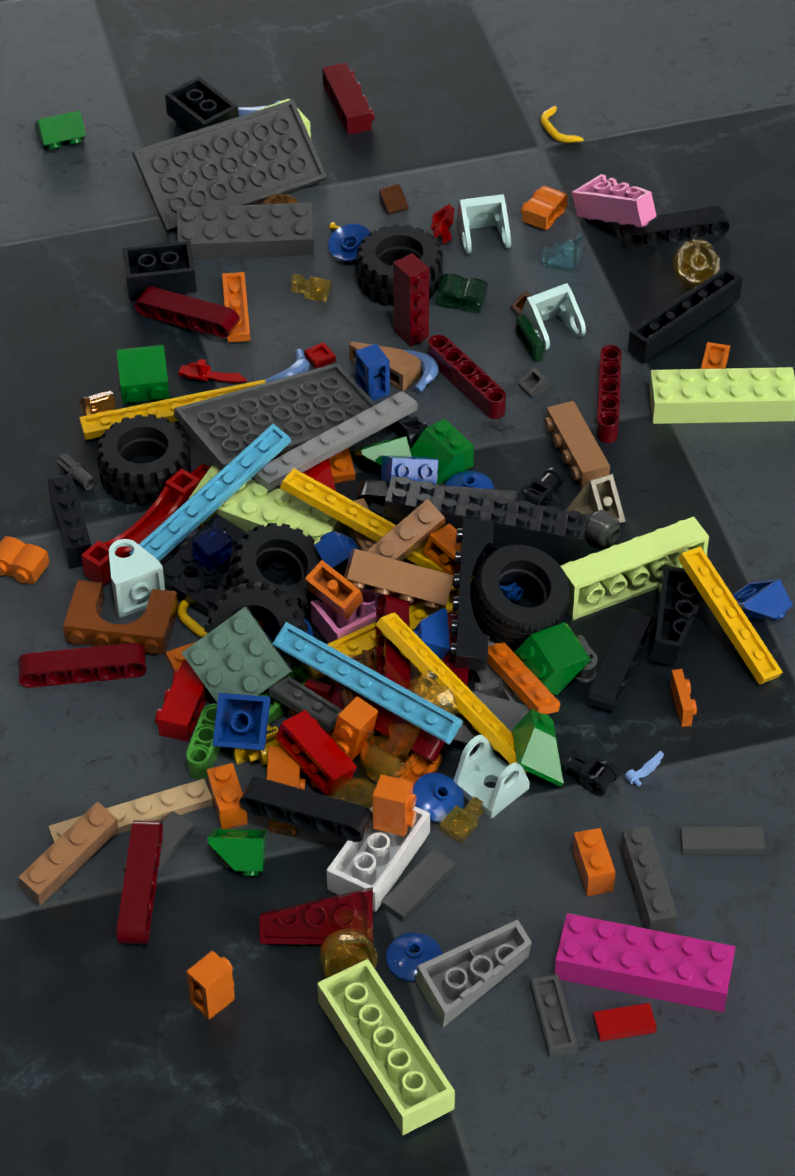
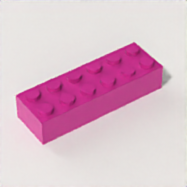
(645, 962)

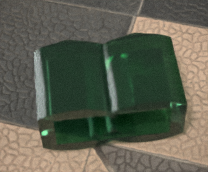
(461, 293)

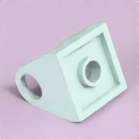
(482, 213)
(553, 303)
(133, 577)
(488, 767)

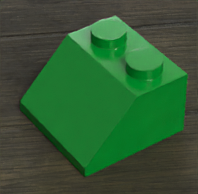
(60, 129)
(143, 374)
(446, 445)
(553, 656)

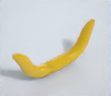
(553, 132)
(188, 621)

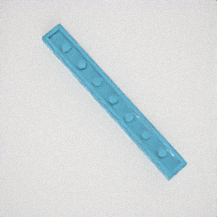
(215, 492)
(368, 683)

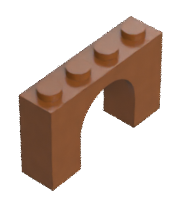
(151, 630)

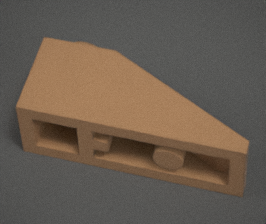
(404, 367)

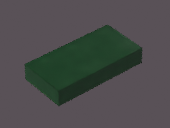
(529, 338)

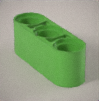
(200, 752)

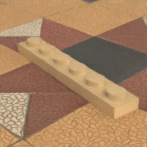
(151, 807)

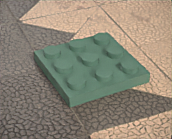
(237, 658)

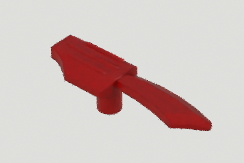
(202, 372)

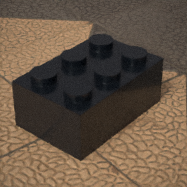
(199, 105)
(159, 266)

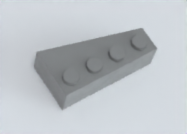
(471, 970)

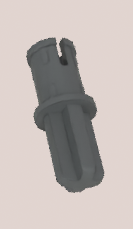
(77, 470)

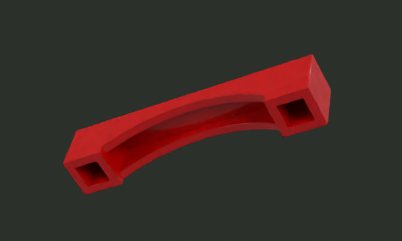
(175, 493)

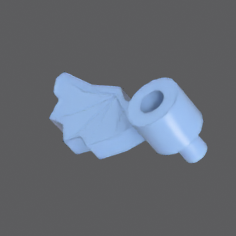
(633, 777)

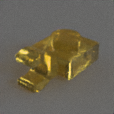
(314, 289)
(462, 822)

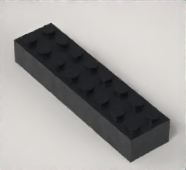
(515, 522)

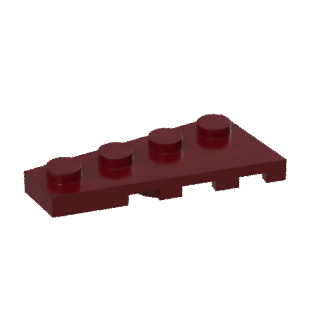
(318, 919)

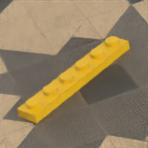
(730, 615)

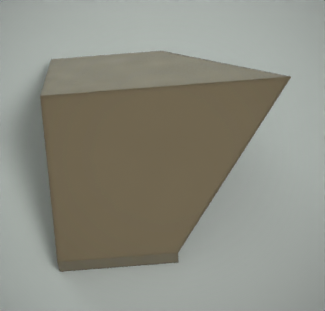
(599, 495)

